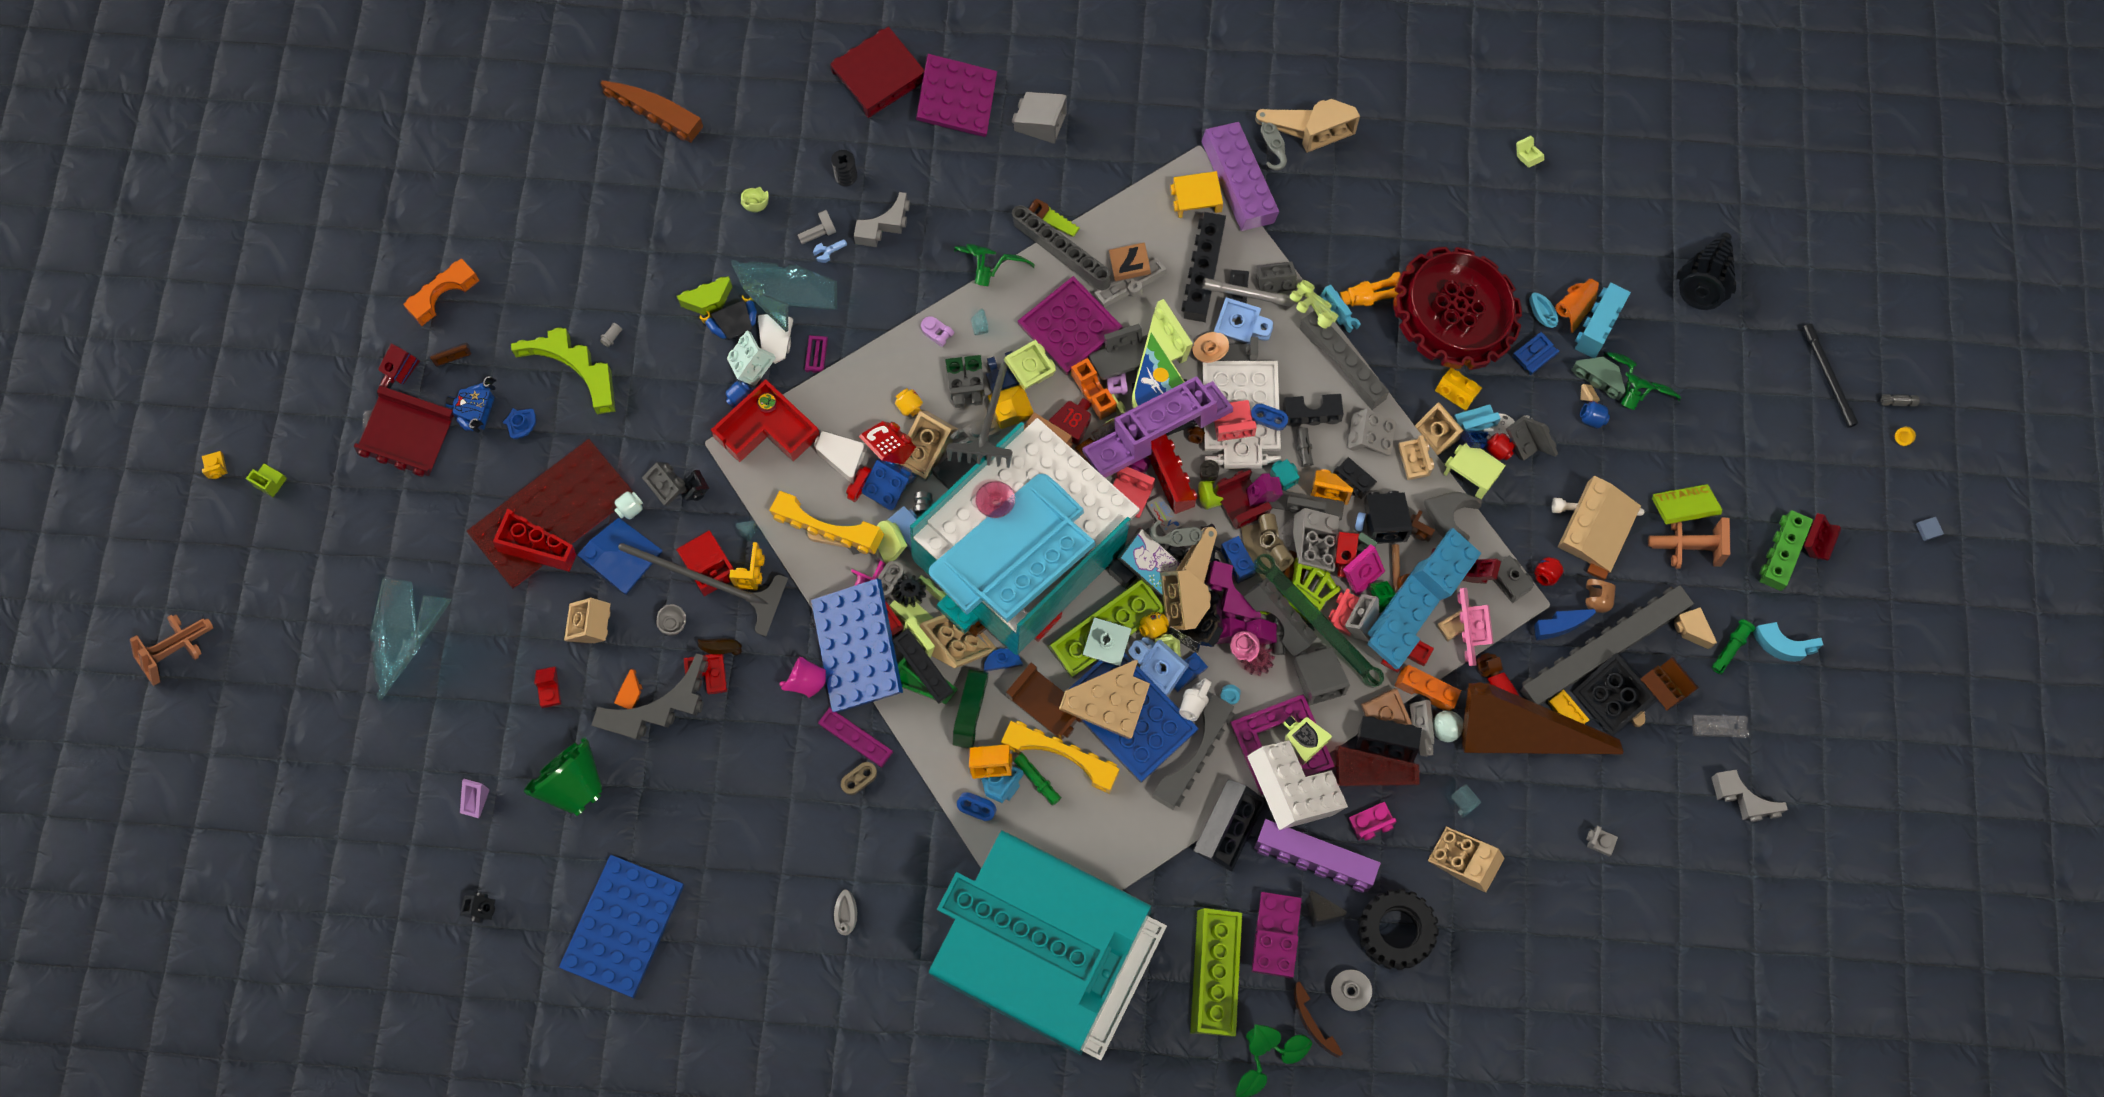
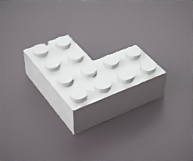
(1287, 790)

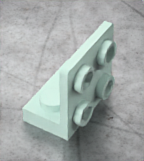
(749, 360)

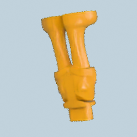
(1364, 292)

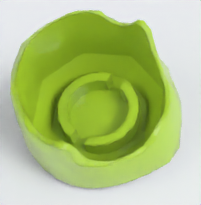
(1207, 495)

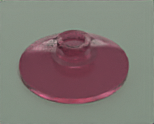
(992, 492)

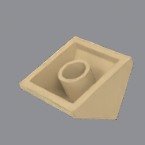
(1439, 429)

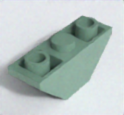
(1601, 375)

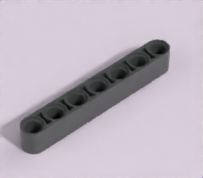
(1064, 254)

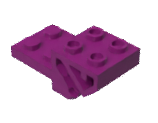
(1276, 935)

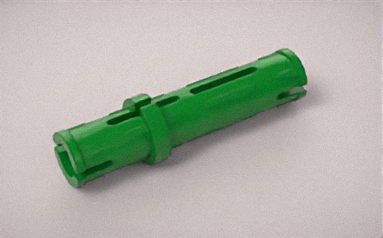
(1043, 786)

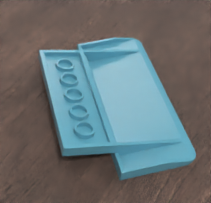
(1015, 555)

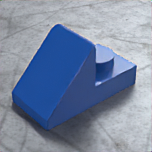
(1195, 668)

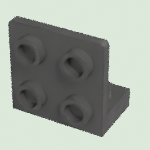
(1530, 437)

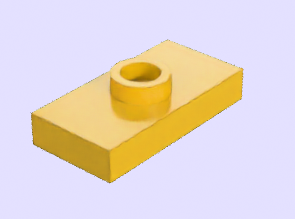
(1566, 706)

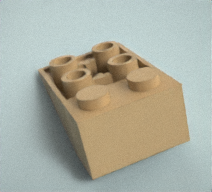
(1467, 859)

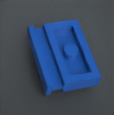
(1535, 353)

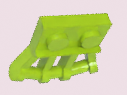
(1324, 577)

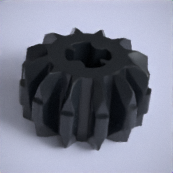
(909, 598)

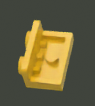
(1458, 388)

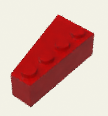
(531, 542)

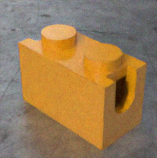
(990, 761)

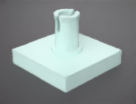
(1107, 642)

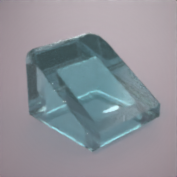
(979, 323)

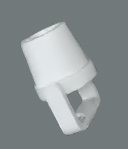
(1195, 700)

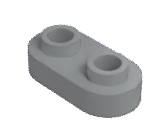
(889, 579)

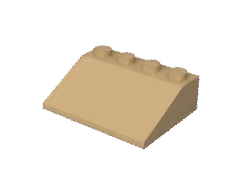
(1599, 524)

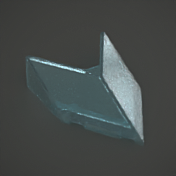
(780, 287)
(397, 632)

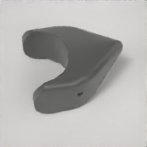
(1442, 510)

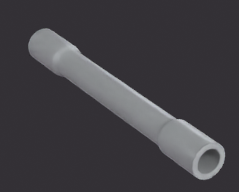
(1218, 286)

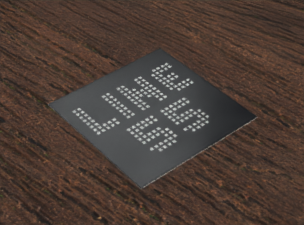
(1188, 642)

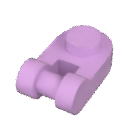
(931, 326)
(1119, 379)

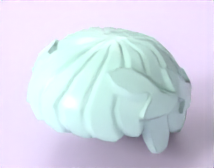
(1447, 726)

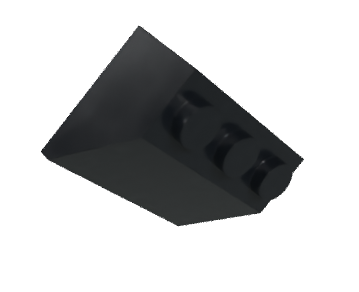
(1388, 739)

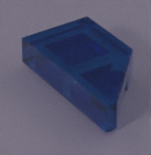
(1475, 439)

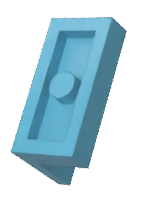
(1478, 419)

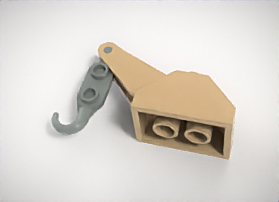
(1317, 127)
(1184, 590)

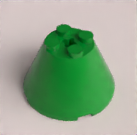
(568, 780)

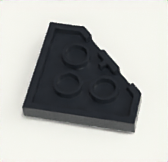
(1211, 625)

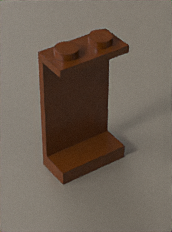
(1042, 702)

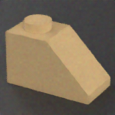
(1695, 628)

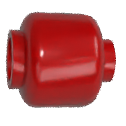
(1500, 446)
(1548, 571)

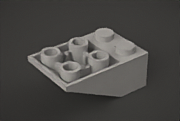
(1316, 538)

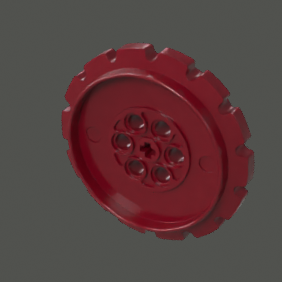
(1426, 322)

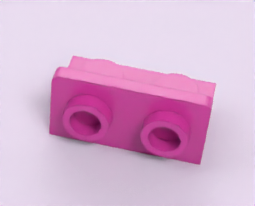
(1372, 821)

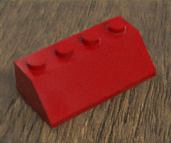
(1170, 475)

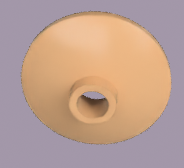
(1210, 347)

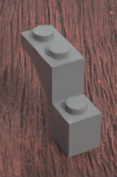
(870, 231)
(1730, 788)

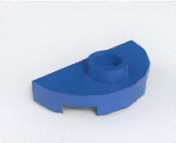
(1001, 659)

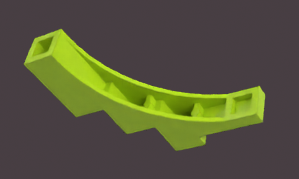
(579, 359)

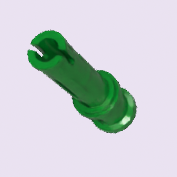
(1736, 640)

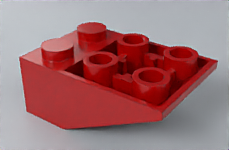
(706, 558)

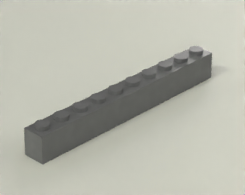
(1613, 640)

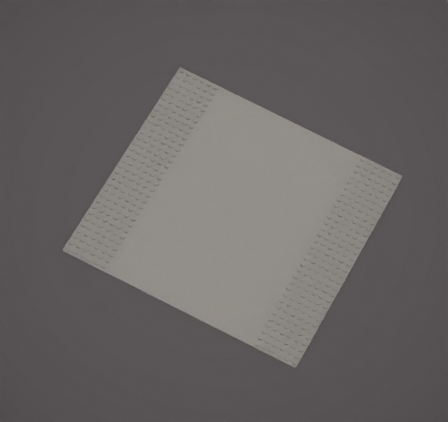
(1126, 831)

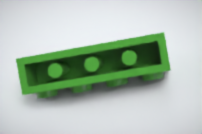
(1786, 550)

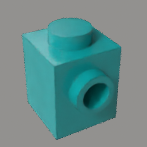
(1286, 472)

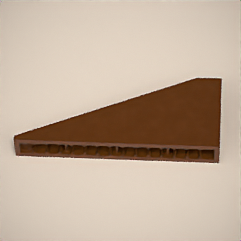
(1510, 724)

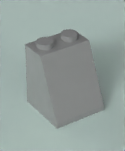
(1040, 115)

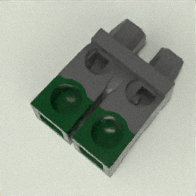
(965, 386)

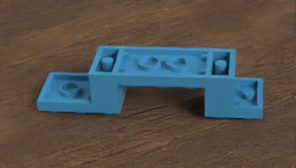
(1430, 581)

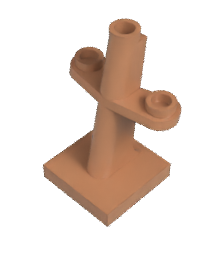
(1717, 543)
(149, 656)

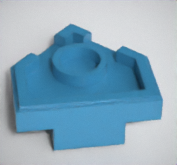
(1002, 787)

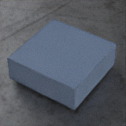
(1929, 529)

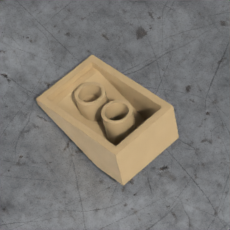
(931, 439)

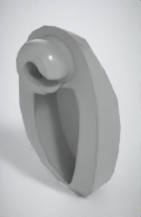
(845, 913)

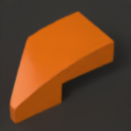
(629, 691)

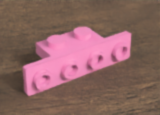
(1476, 624)

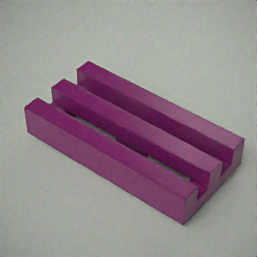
(814, 368)

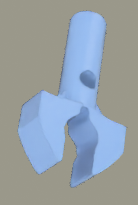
(828, 250)

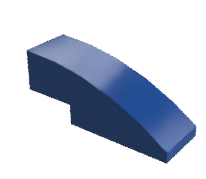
(1562, 623)

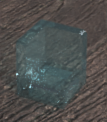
(1465, 800)

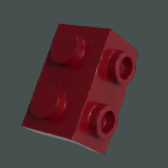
(1821, 538)

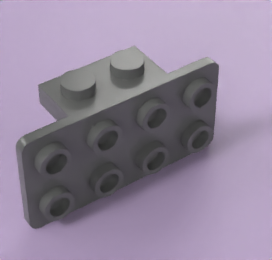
(1121, 352)

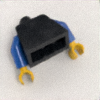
(733, 320)

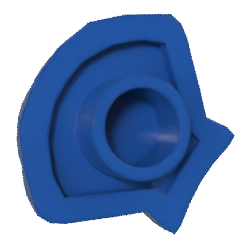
(520, 422)

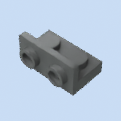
(1277, 277)
(664, 482)

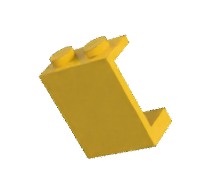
(1196, 192)

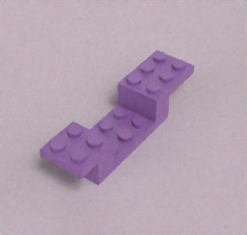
(1153, 419)

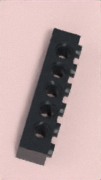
(1209, 223)

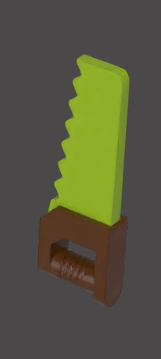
(1054, 219)

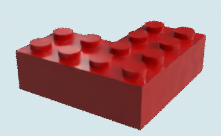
(749, 426)

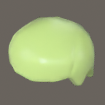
(754, 199)

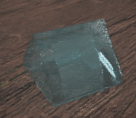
(747, 529)

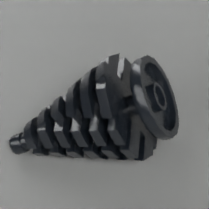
(1709, 275)

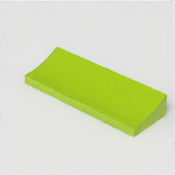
(1124, 610)
(1216, 972)

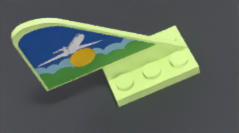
(1163, 345)

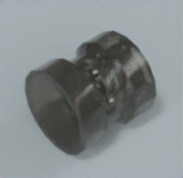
(1209, 467)

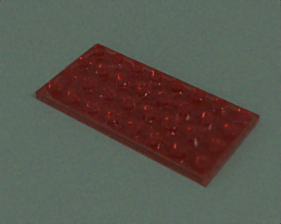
(562, 501)

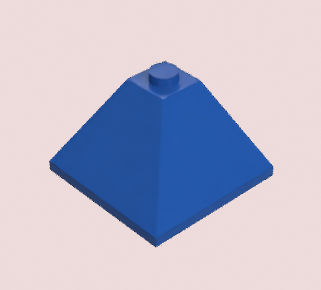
(614, 565)

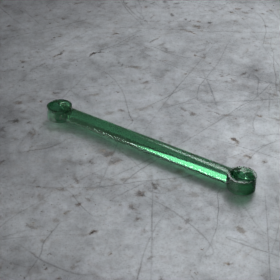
(1318, 620)

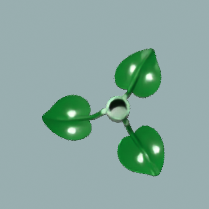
(983, 272)
(1634, 395)
(1261, 1040)

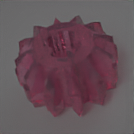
(1265, 657)

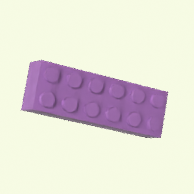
(1240, 176)
(1317, 856)

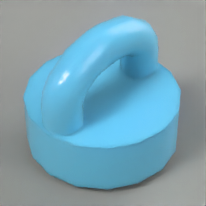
(1230, 694)

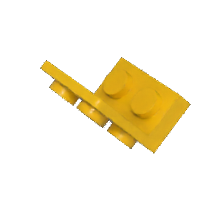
(749, 580)

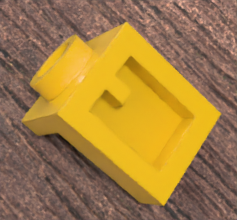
(214, 465)

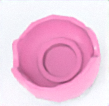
(1245, 646)

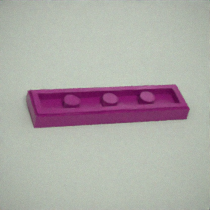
(855, 737)

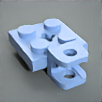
(1251, 322)
(1151, 658)

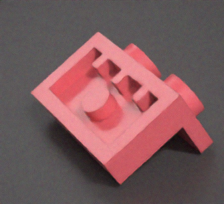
(1340, 616)

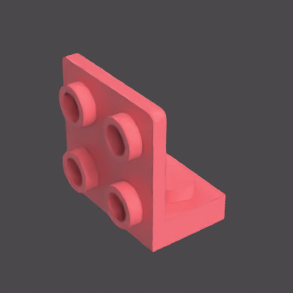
(1236, 424)
(1135, 486)

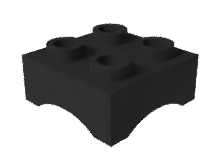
(951, 471)

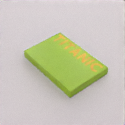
(1687, 504)

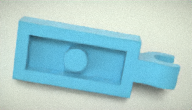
(1339, 307)

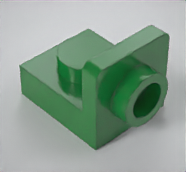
(1383, 592)

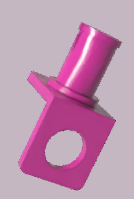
(864, 578)

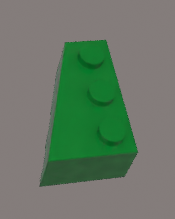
(911, 681)

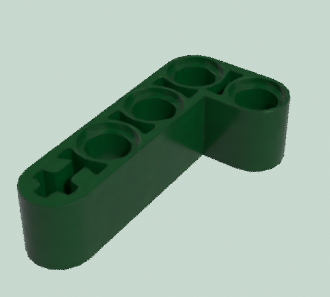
(969, 709)

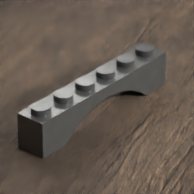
(1364, 380)
(1172, 787)

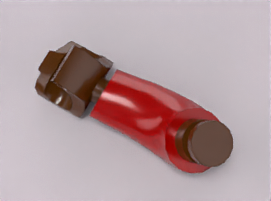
(1491, 666)

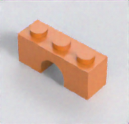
(1087, 380)
(1416, 681)

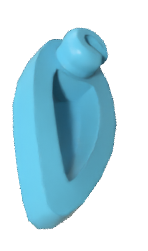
(1543, 310)

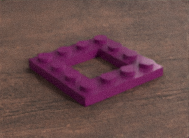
(1268, 718)

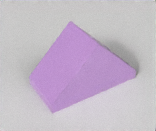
(473, 798)

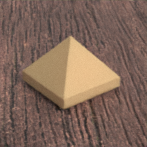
(1588, 393)

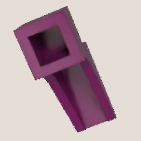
(1232, 601)
(1263, 629)

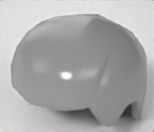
(671, 620)

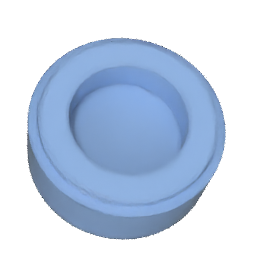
(1360, 522)

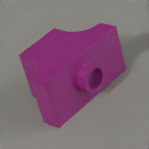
(1264, 490)

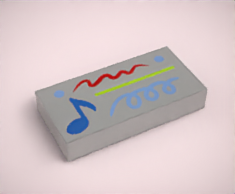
(1162, 511)

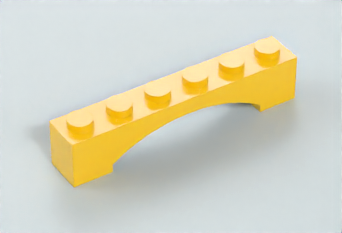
(863, 536)
(1021, 738)

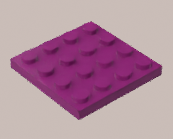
(956, 95)
(1069, 324)

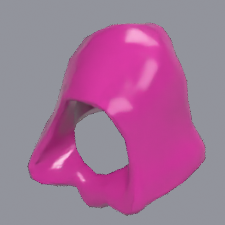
(805, 678)

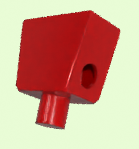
(1347, 546)

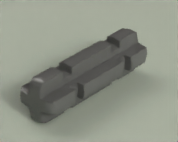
(1900, 400)

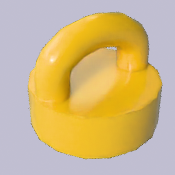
(1905, 436)

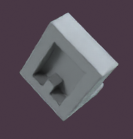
(1601, 841)

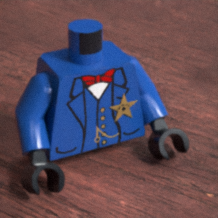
(473, 405)

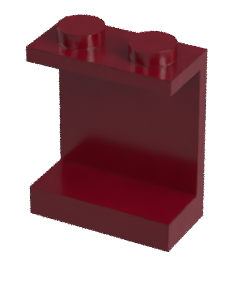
(1236, 500)

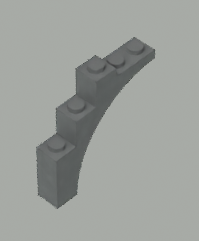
(660, 712)

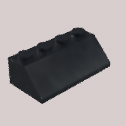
(1230, 824)

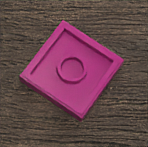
(1364, 570)

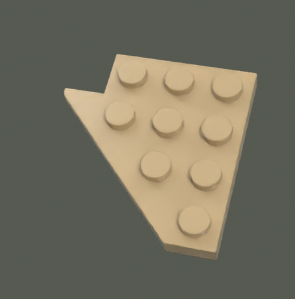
(1109, 700)

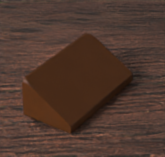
(451, 354)

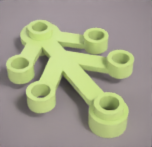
(1321, 306)

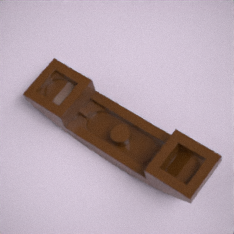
(1329, 1044)

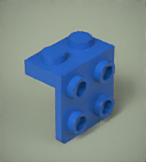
(887, 483)

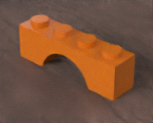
(457, 276)

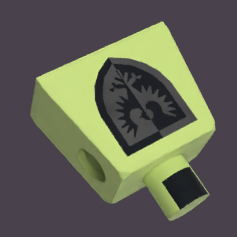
(1305, 738)

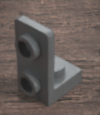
(1242, 352)

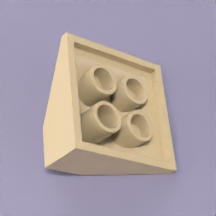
(953, 645)

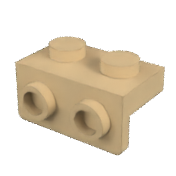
(1416, 458)

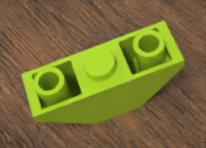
(706, 297)

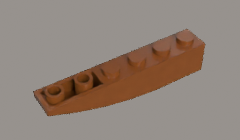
(656, 109)

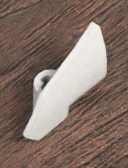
(774, 338)

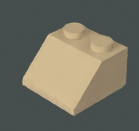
(587, 621)

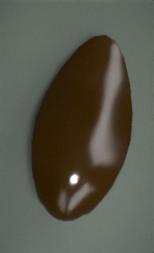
(720, 646)

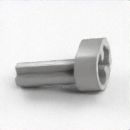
(825, 228)

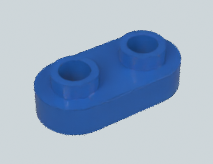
(1269, 416)
(976, 806)

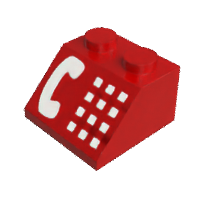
(888, 442)

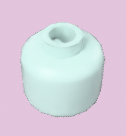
(628, 505)

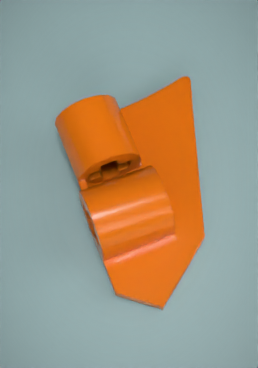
(1578, 302)

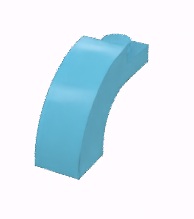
(1781, 647)

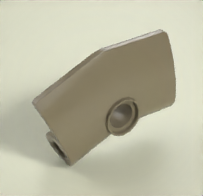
(1258, 540)

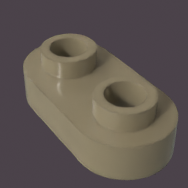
(857, 777)

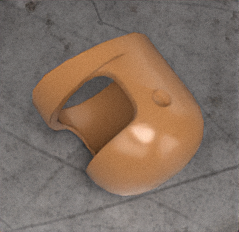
(1600, 599)

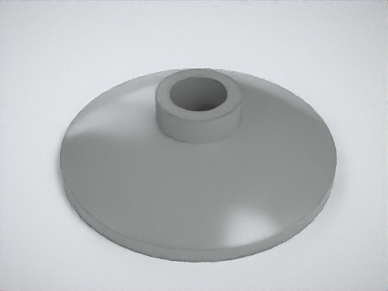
(1361, 986)

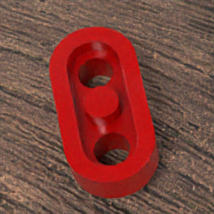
(855, 490)

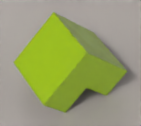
(266, 480)

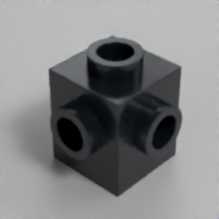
(478, 907)

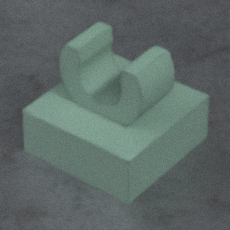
(1363, 542)

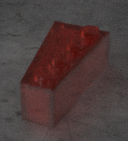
(1369, 769)

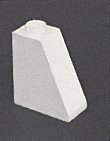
(841, 454)

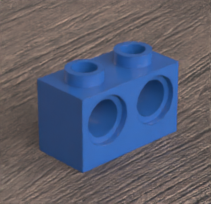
(1237, 555)

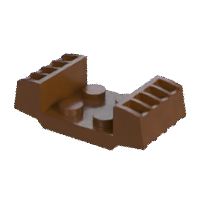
(1669, 683)

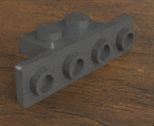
(1296, 502)

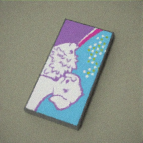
(1147, 559)

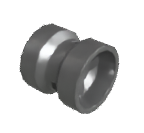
(923, 502)

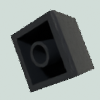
(1387, 517)

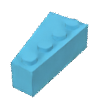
(1602, 321)

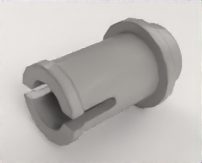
(611, 334)

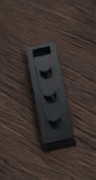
(923, 666)

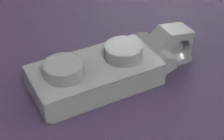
(1422, 718)

